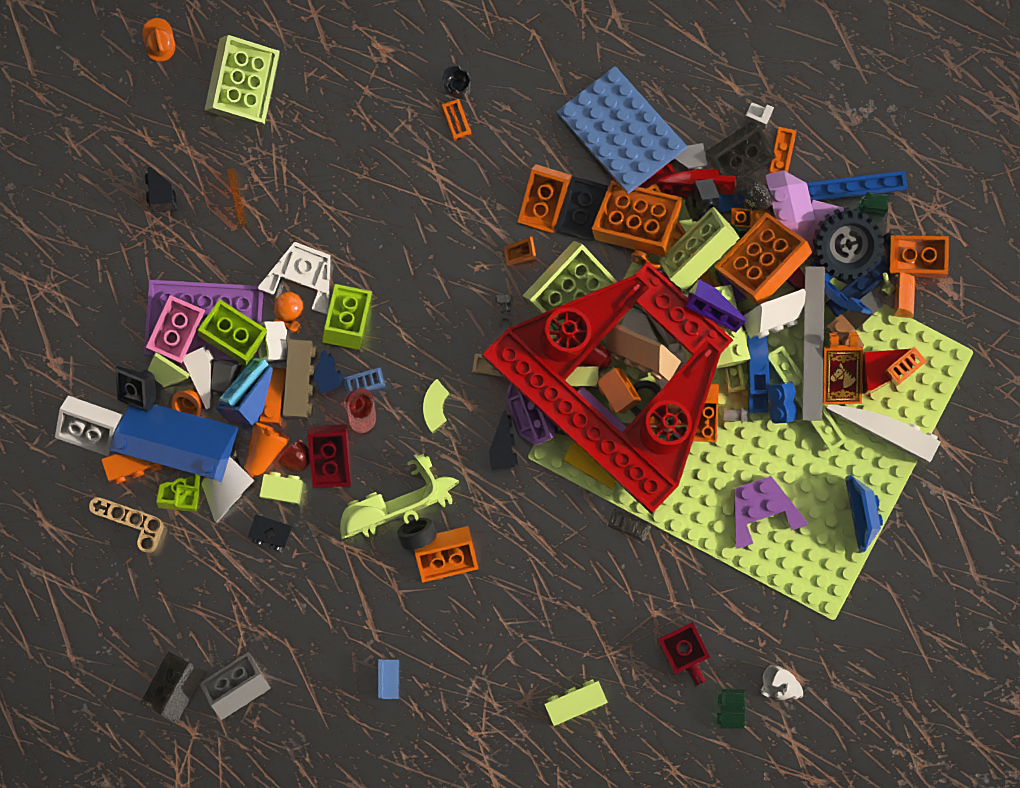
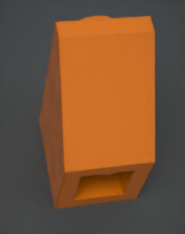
(744, 218)

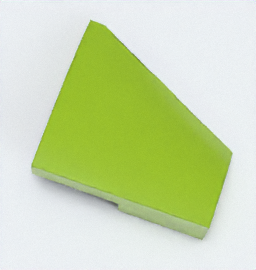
(180, 494)

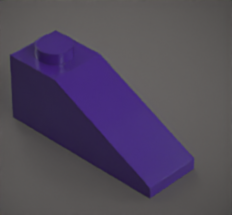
(713, 305)

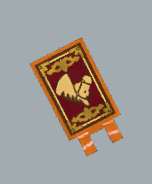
(842, 371)

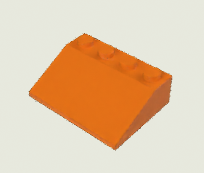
(638, 220)
(763, 259)

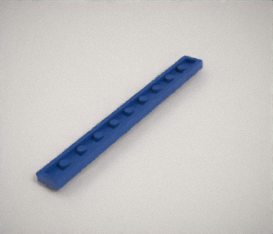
(837, 188)

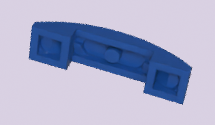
(836, 296)

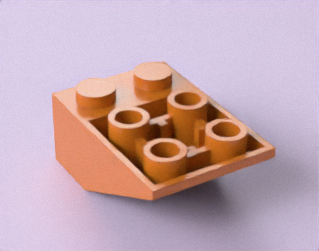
(708, 422)

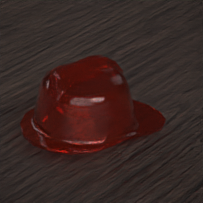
(360, 410)

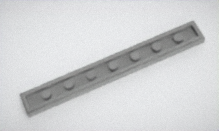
(813, 343)

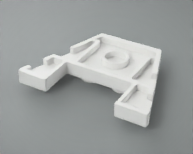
(303, 267)

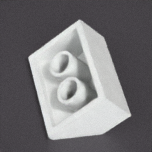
(775, 314)
(87, 425)

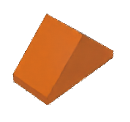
(520, 252)

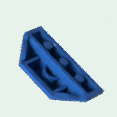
(864, 512)

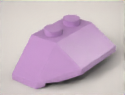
(791, 202)

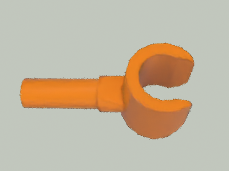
(294, 327)

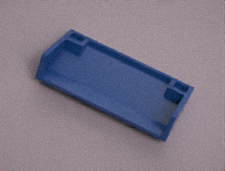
(176, 440)

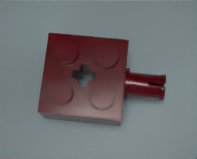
(695, 653)

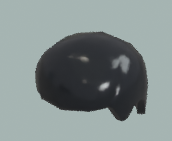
(456, 80)

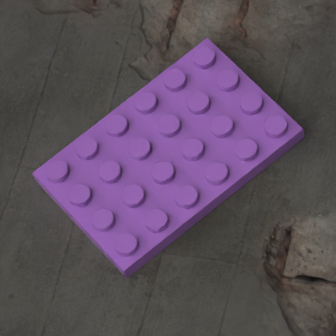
(205, 296)

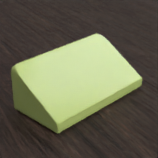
(736, 377)

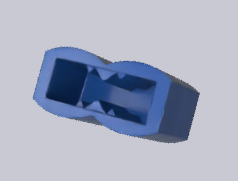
(782, 402)

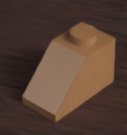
(842, 328)

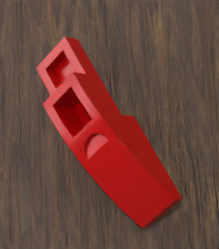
(681, 182)

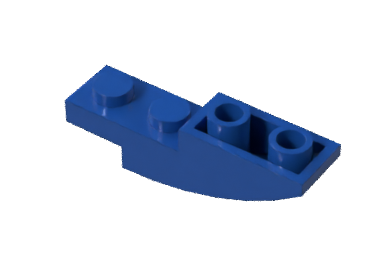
(758, 375)

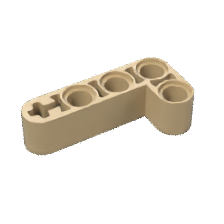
(125, 519)

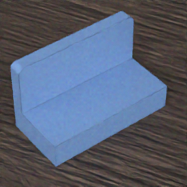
(388, 679)

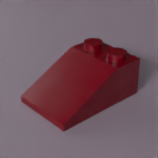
(329, 455)

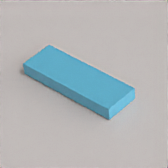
(243, 382)

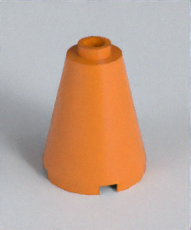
(263, 448)

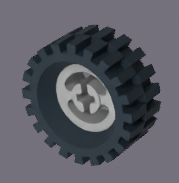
(852, 261)

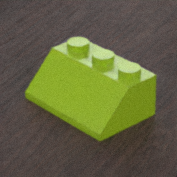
(232, 332)

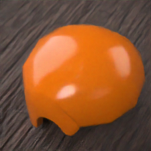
(288, 306)

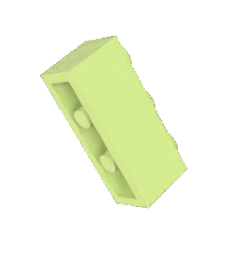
(575, 702)

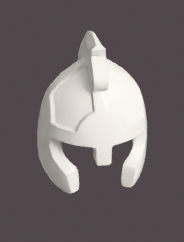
(780, 684)

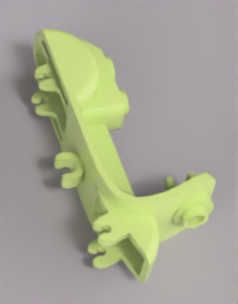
(373, 512)

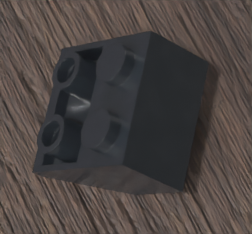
(161, 192)

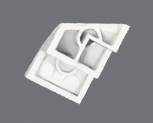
(225, 494)

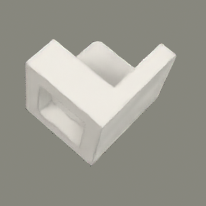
(759, 114)

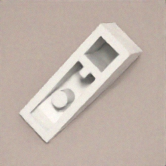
(201, 370)

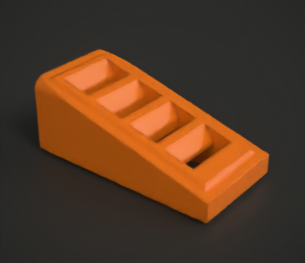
(895, 377)

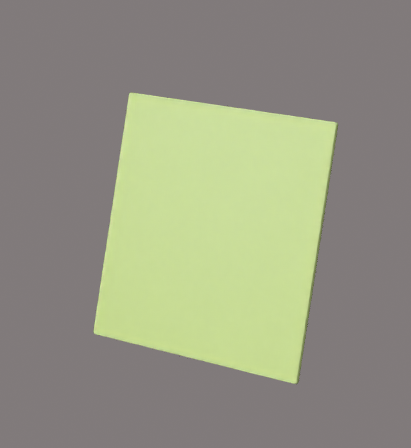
(822, 558)

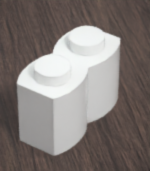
(273, 345)

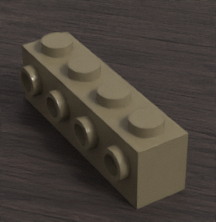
(298, 376)

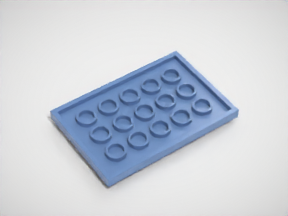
(621, 130)

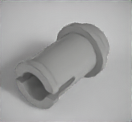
(735, 415)

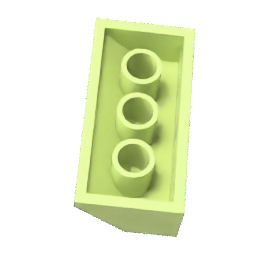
(698, 249)

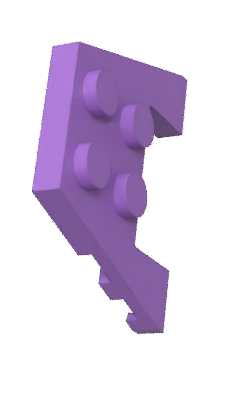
(759, 501)

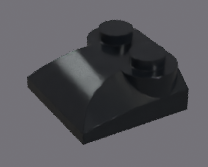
(136, 388)

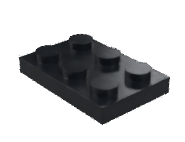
(581, 207)

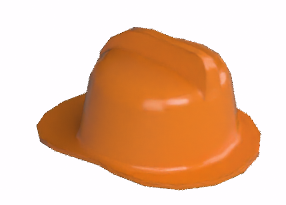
(158, 39)
(187, 402)

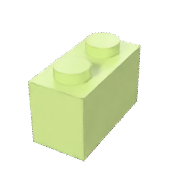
(281, 488)

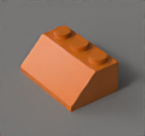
(447, 555)

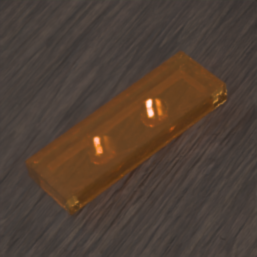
(237, 198)

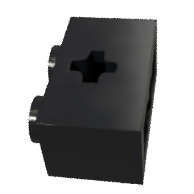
(701, 199)
(263, 524)

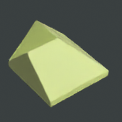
(167, 372)

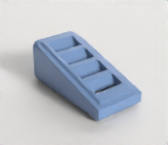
(377, 372)

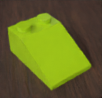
(347, 316)

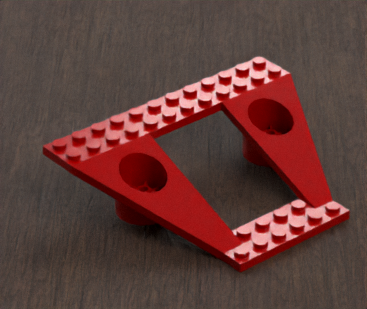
(539, 366)

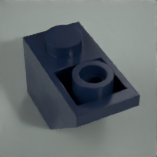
(326, 376)

